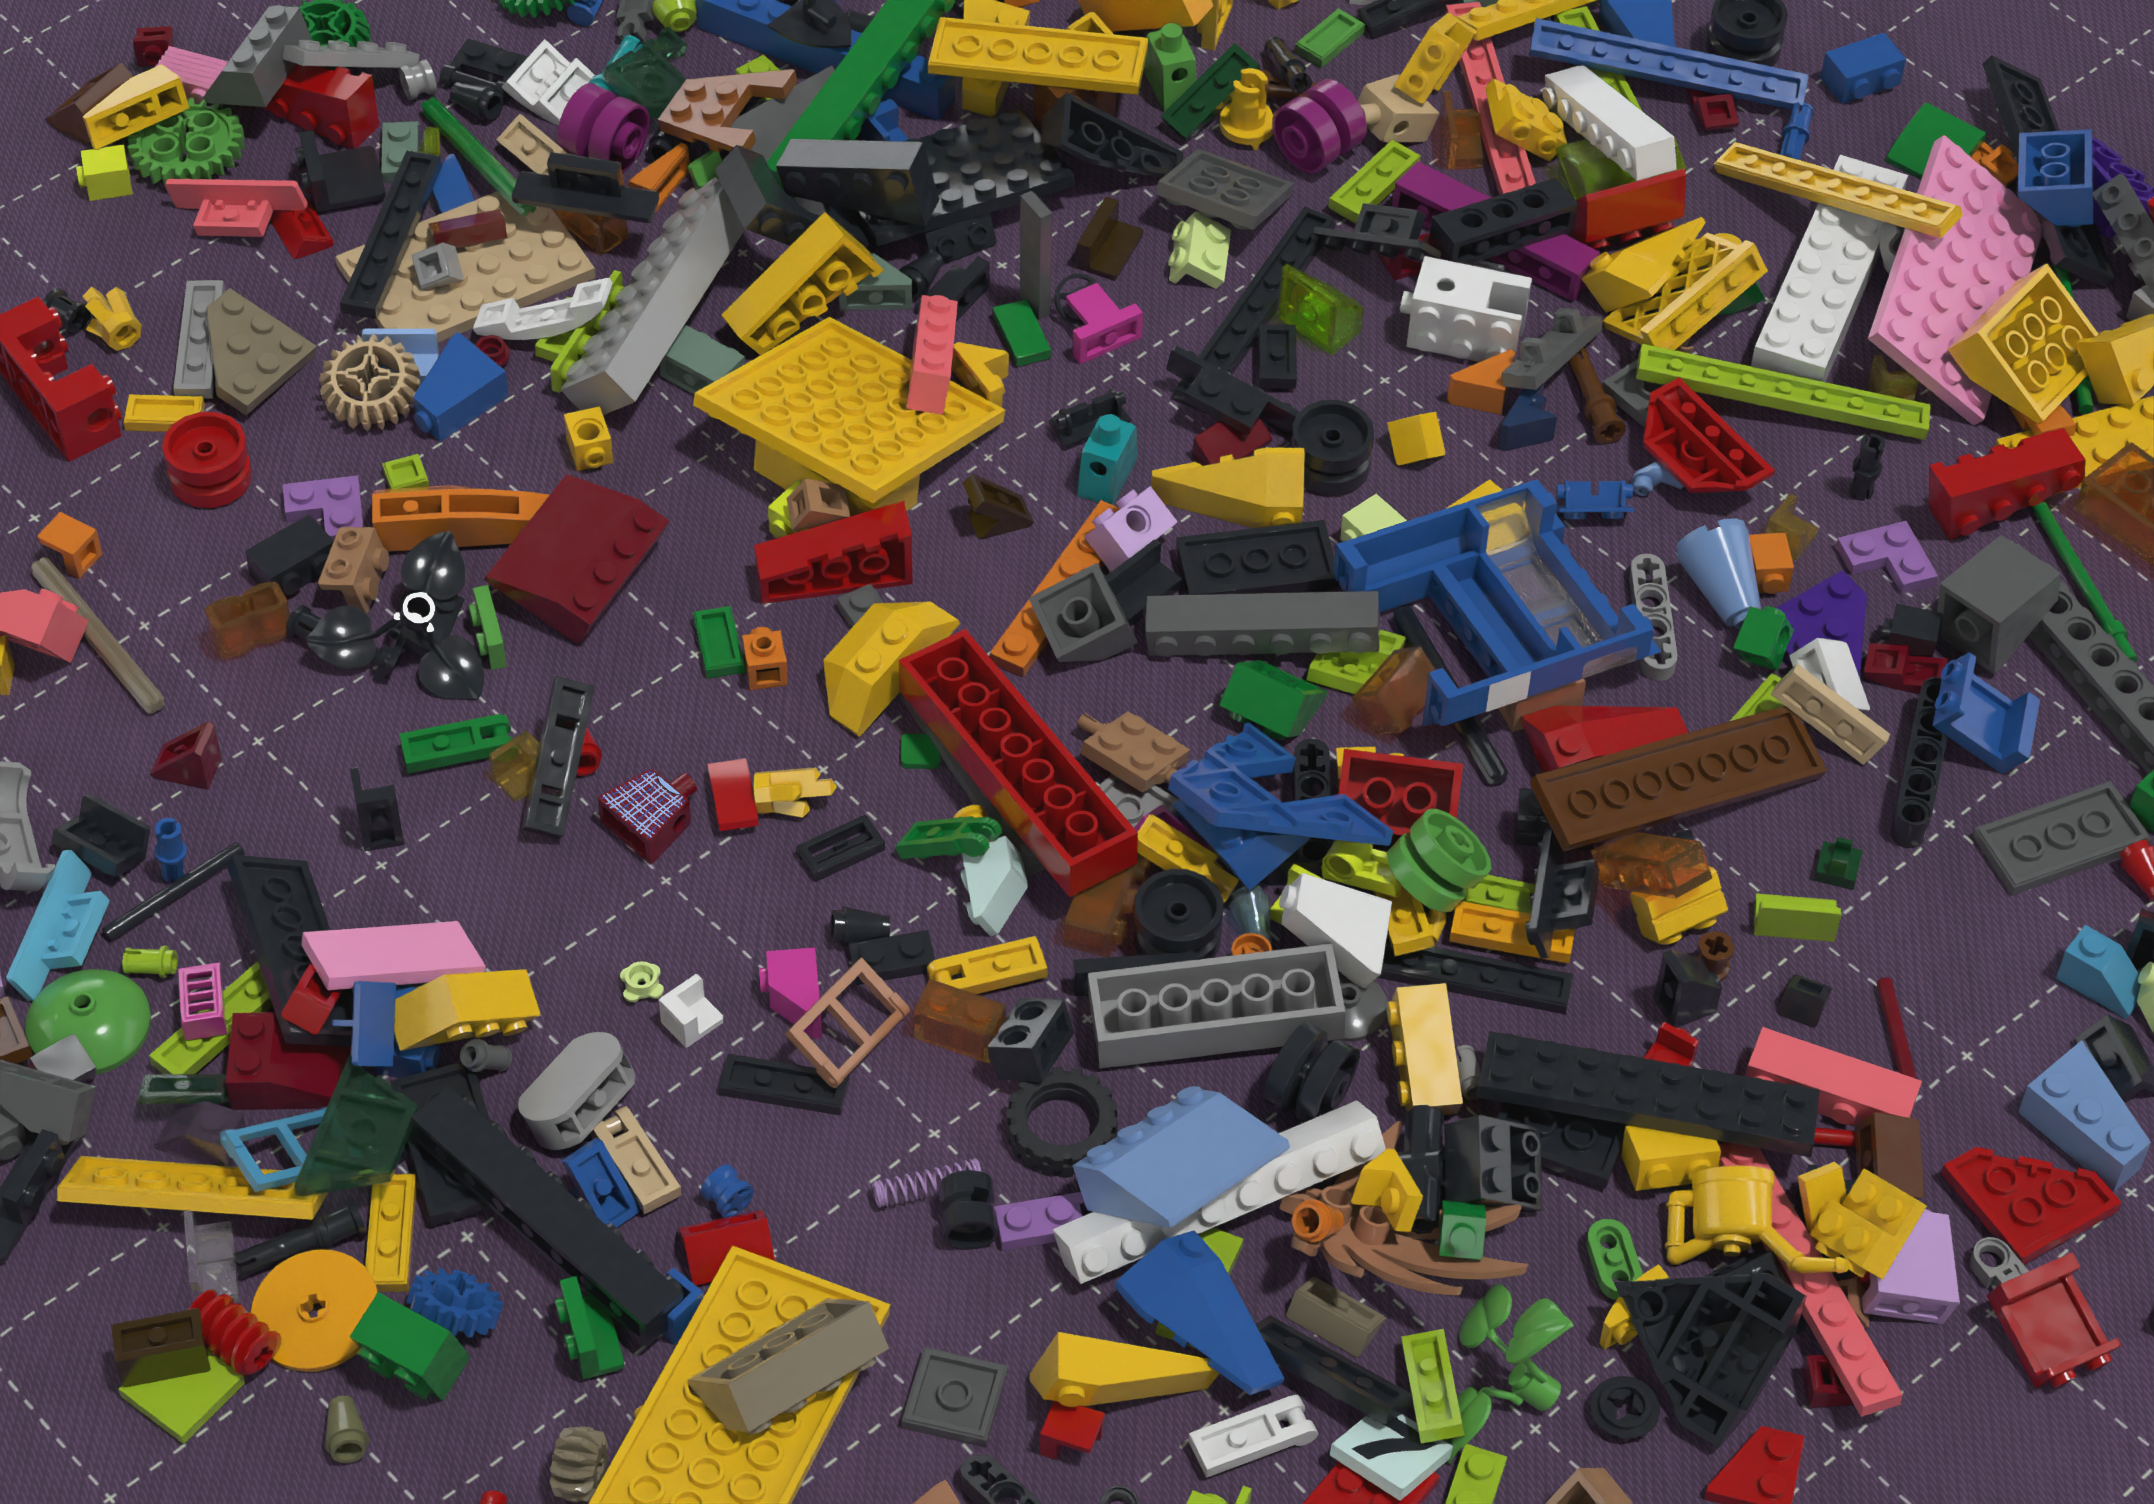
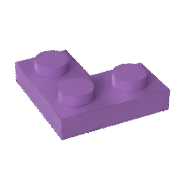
(332, 499)
(1892, 548)

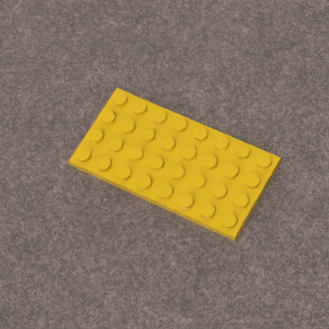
(680, 1446)

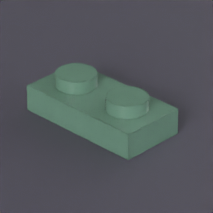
(396, 139)

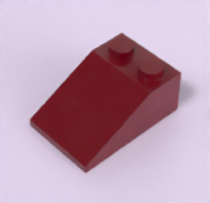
(275, 1074)

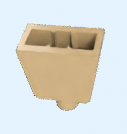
(1394, 114)

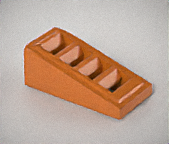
(664, 173)

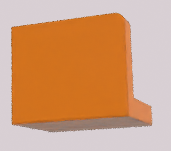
(74, 540)

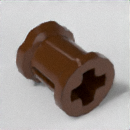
(1716, 951)

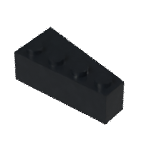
(862, 176)

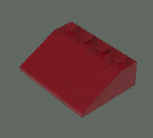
(577, 555)

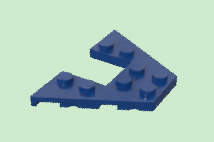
(1228, 798)

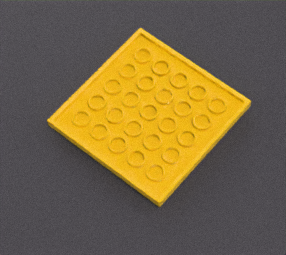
(842, 410)

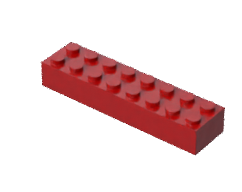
(1018, 762)

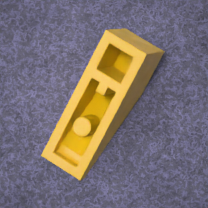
(135, 106)

